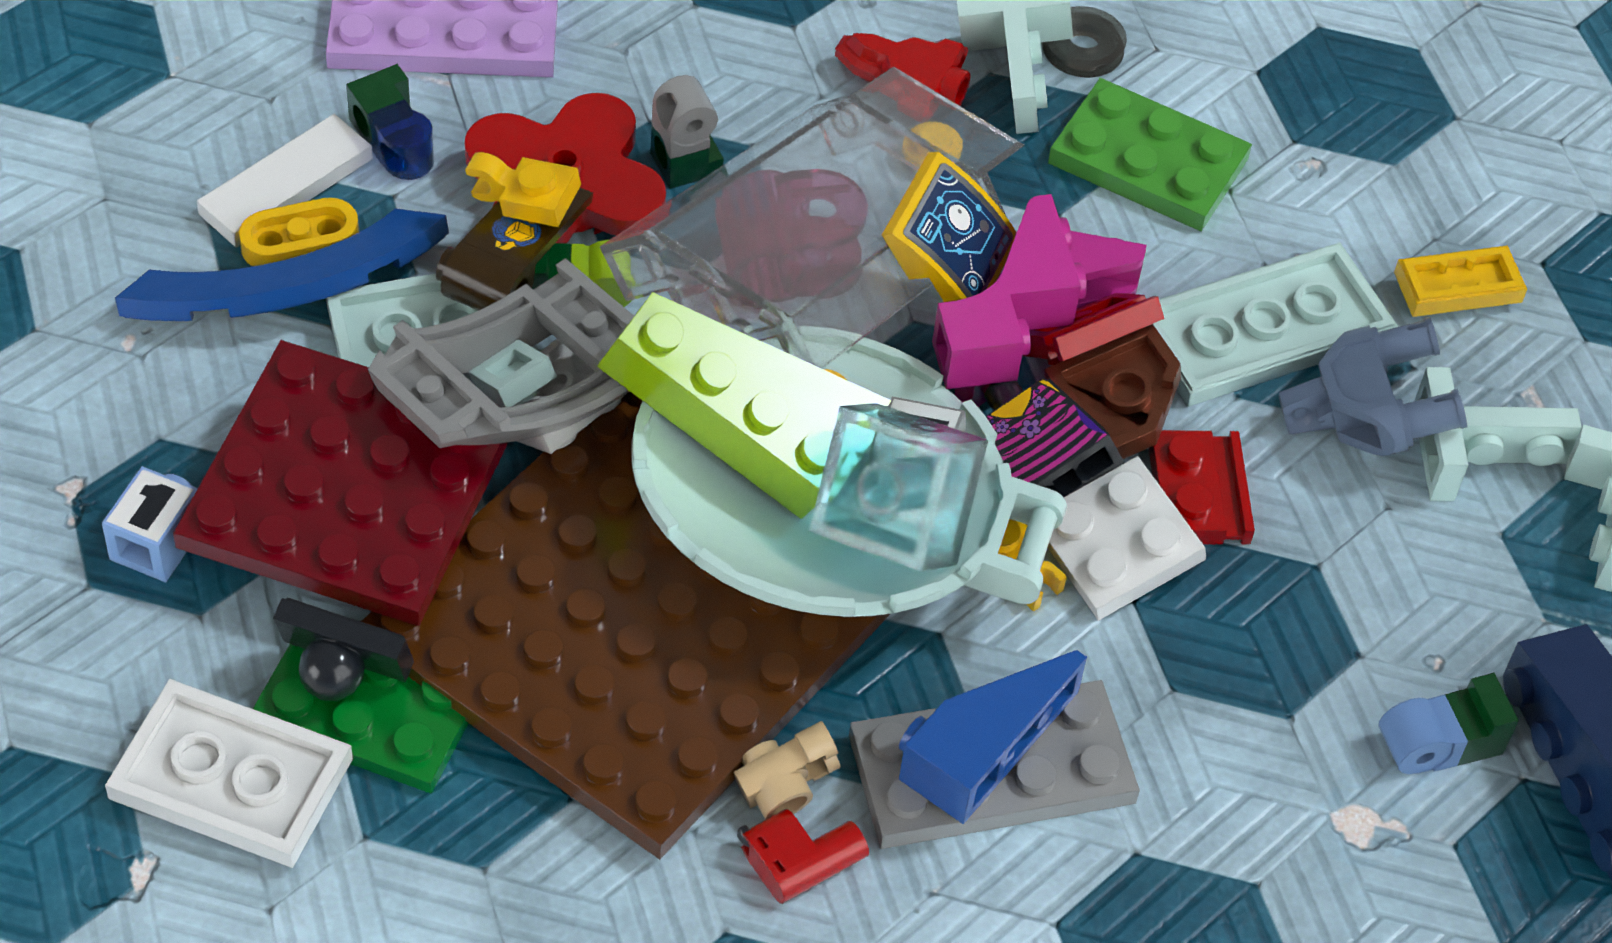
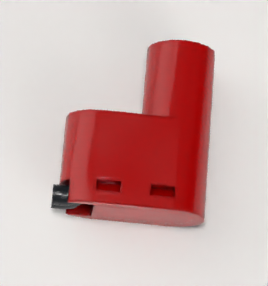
(793, 861)

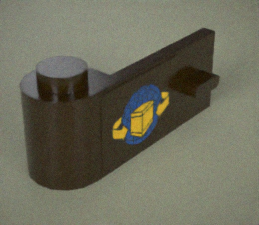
(500, 255)

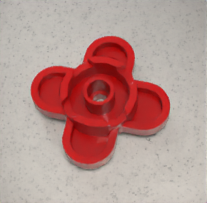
(588, 134)

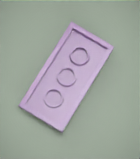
(444, 36)

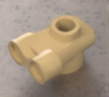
(778, 775)

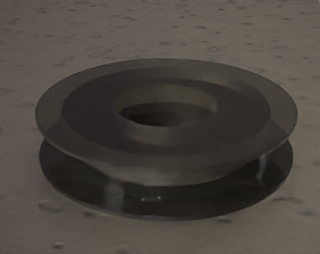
(1089, 61)

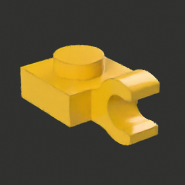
(531, 193)

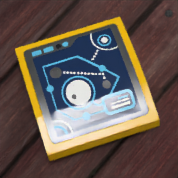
(949, 231)

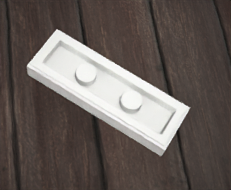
(286, 176)

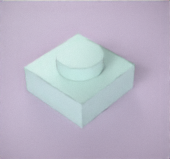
(513, 374)

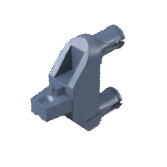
(1358, 398)

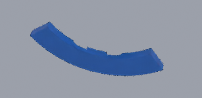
(285, 283)

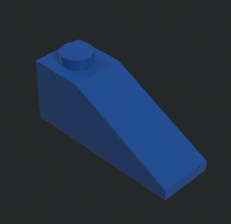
(984, 732)

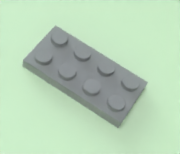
(1067, 772)

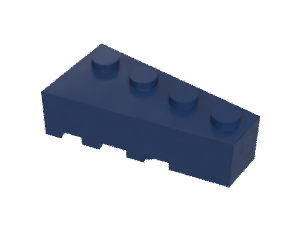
(1567, 701)

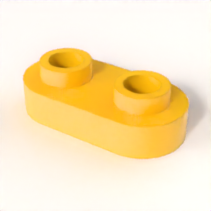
(296, 230)

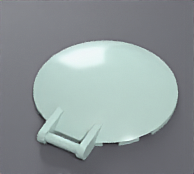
(771, 555)

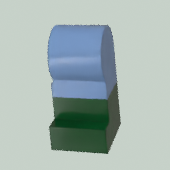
(1450, 727)

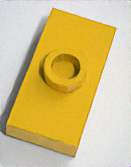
(1460, 281)

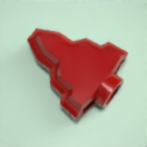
(930, 63)

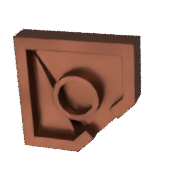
(1124, 386)

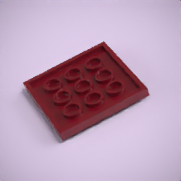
(336, 489)

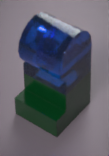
(384, 118)

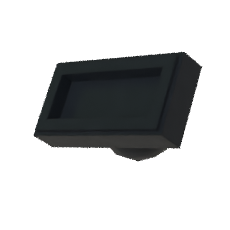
(339, 649)

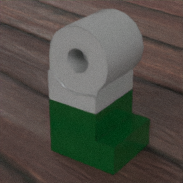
(682, 132)

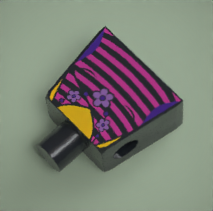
(1049, 436)

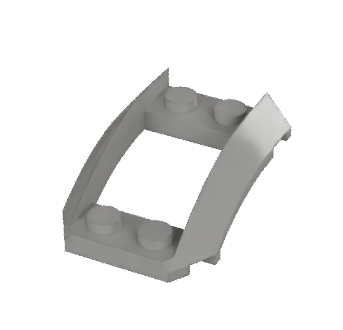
(427, 364)

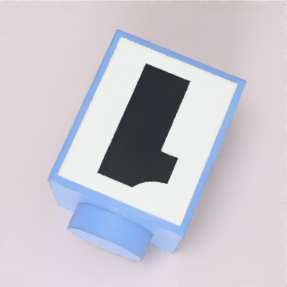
(144, 521)

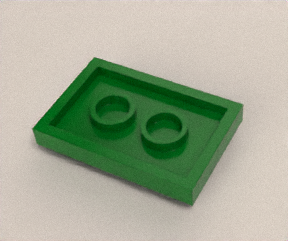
(390, 724)

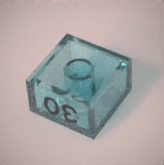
(898, 486)

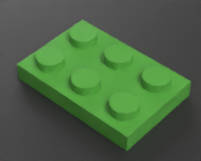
(1150, 154)

